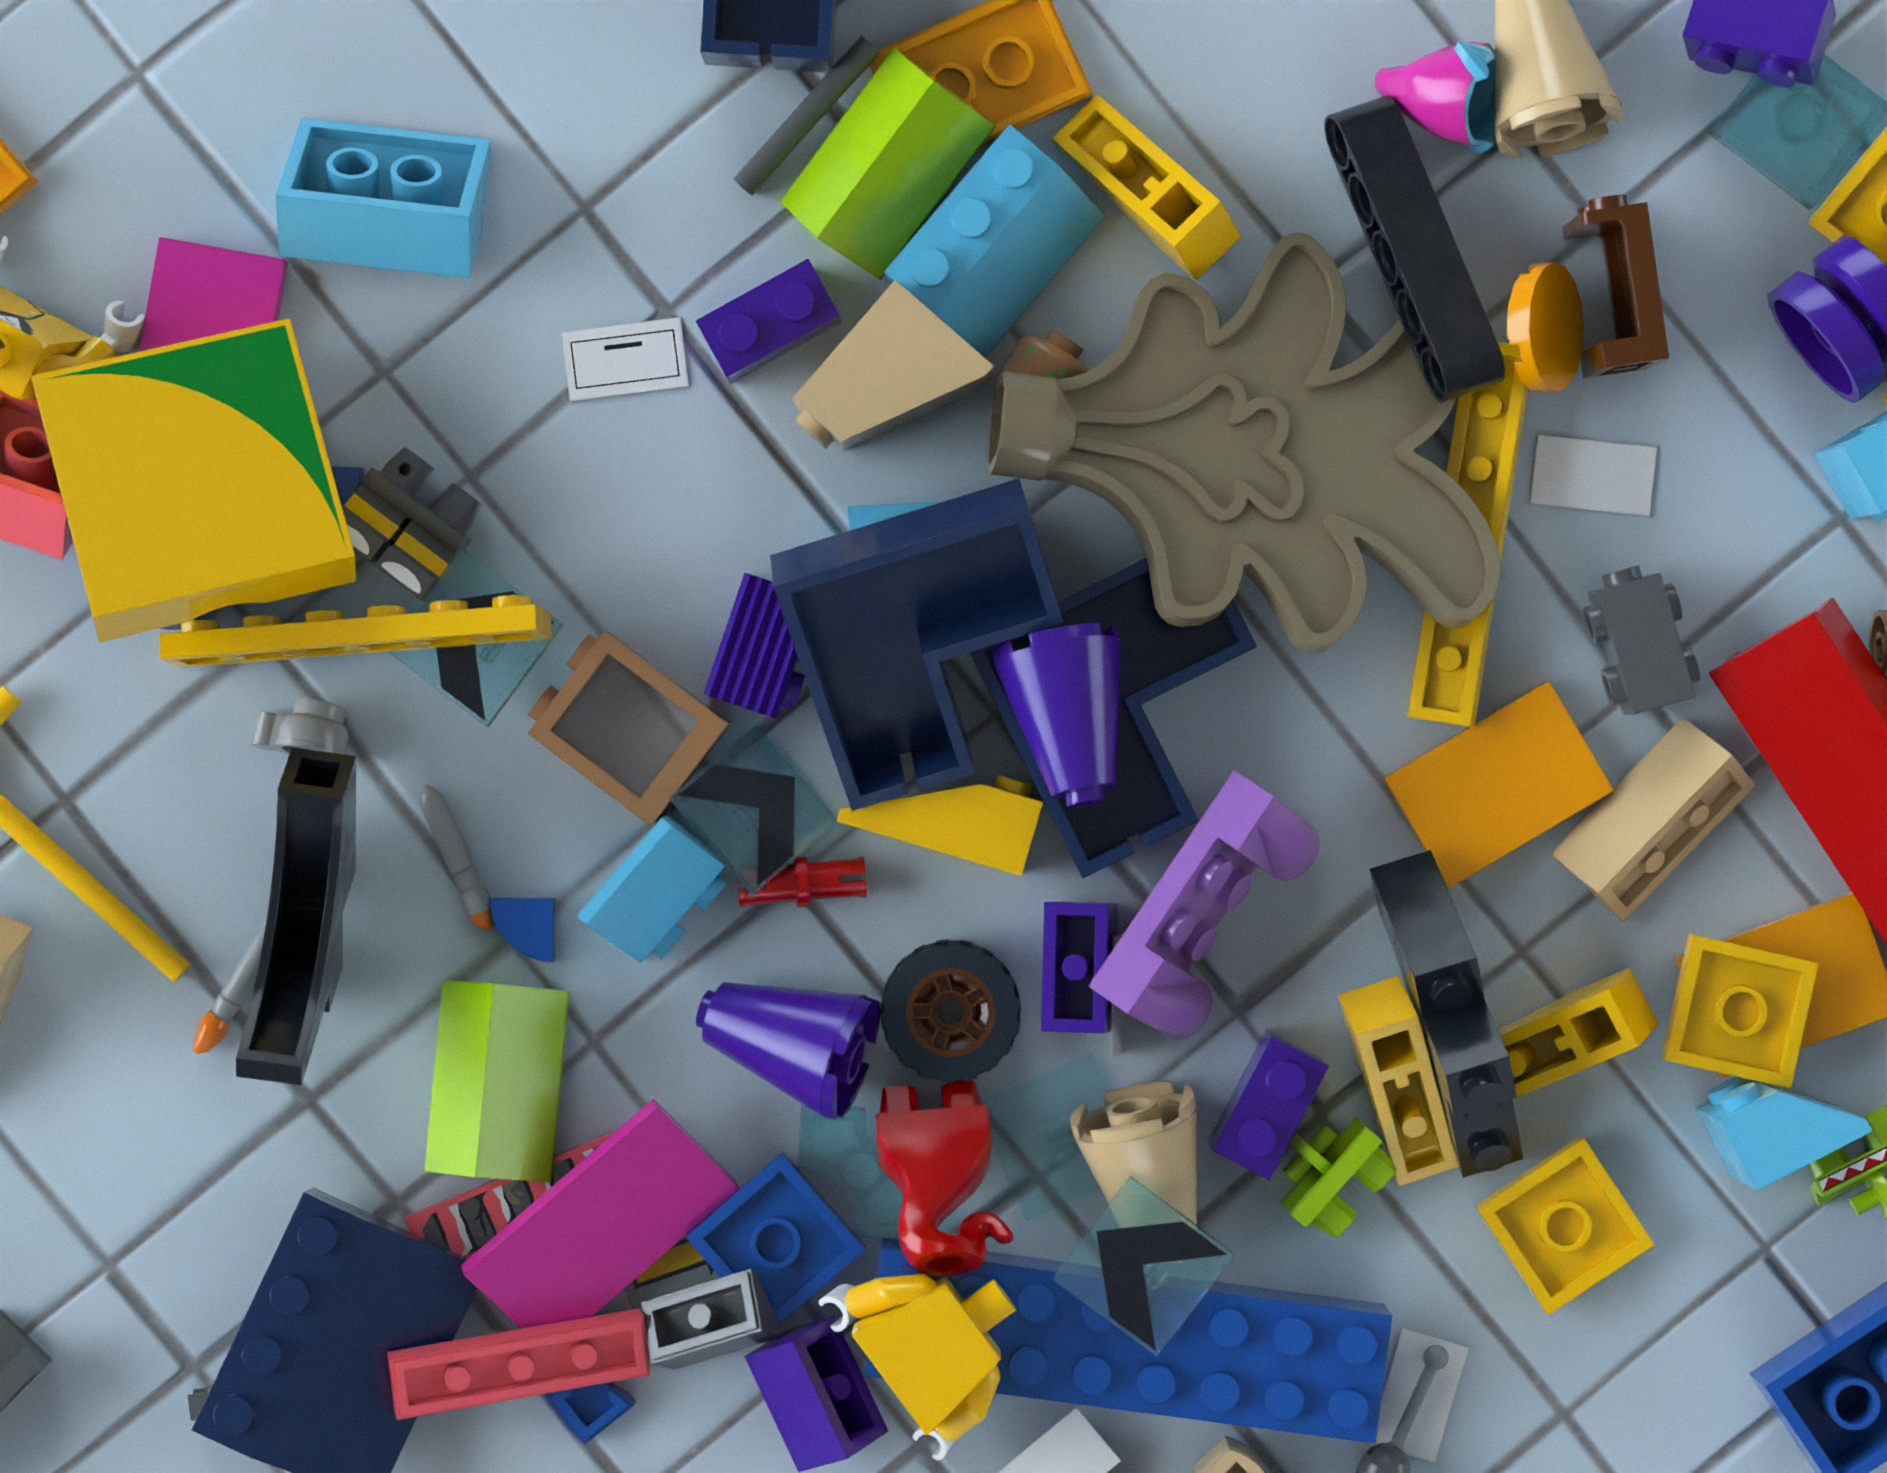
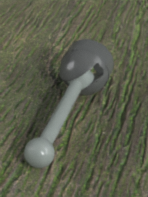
(1390, 1456)

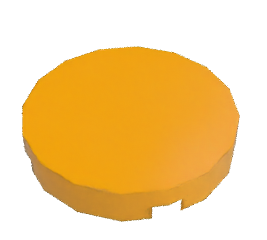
(1546, 326)

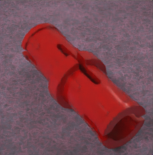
(809, 882)

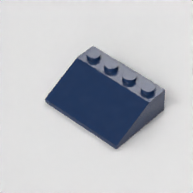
(311, 1357)

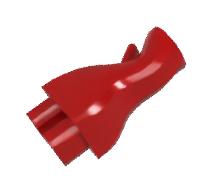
(938, 1165)

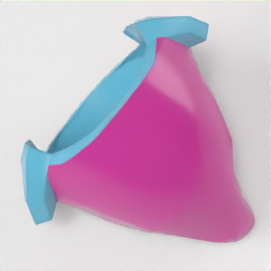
(1447, 93)

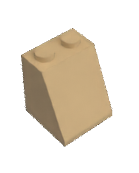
(888, 372)

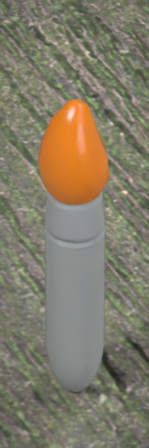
(215, 1023)

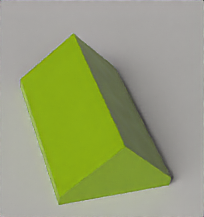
(886, 164)
(497, 1081)

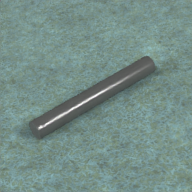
(806, 115)

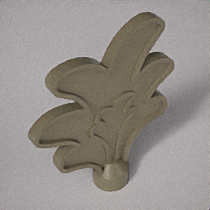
(1258, 457)

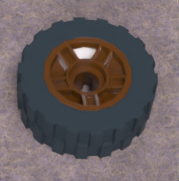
(976, 1038)

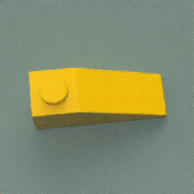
(1148, 187)
(964, 821)
(1578, 1031)
(1399, 1079)

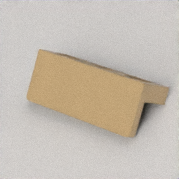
(1654, 818)

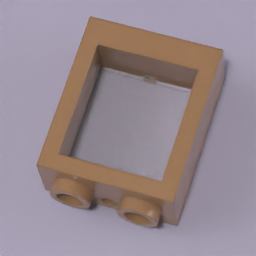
(622, 724)

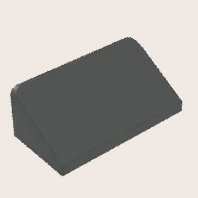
(709, 1320)

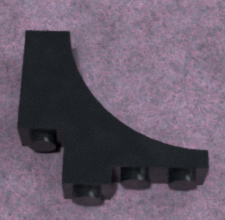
(304, 916)
(1451, 1006)

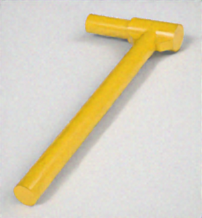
(81, 881)

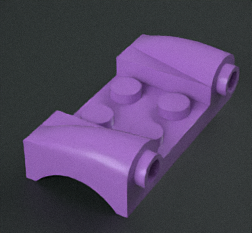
(1179, 918)

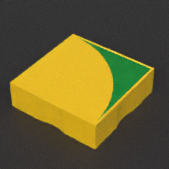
(194, 479)

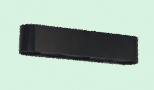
(1414, 249)

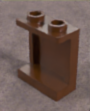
(1631, 286)

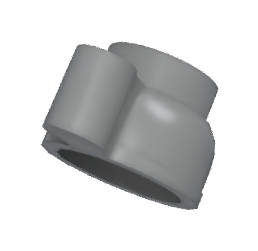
(311, 727)

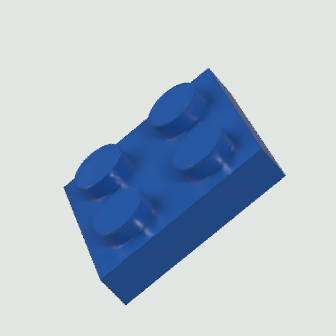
(782, 1232)

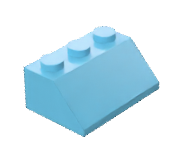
(383, 198)
(996, 241)

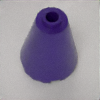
(1067, 706)
(794, 1039)

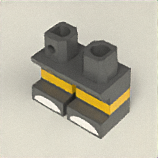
(402, 532)

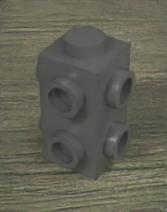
(1641, 641)

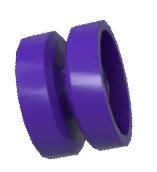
(1838, 317)

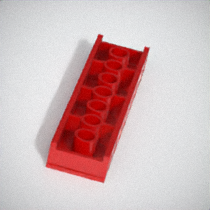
(1821, 725)

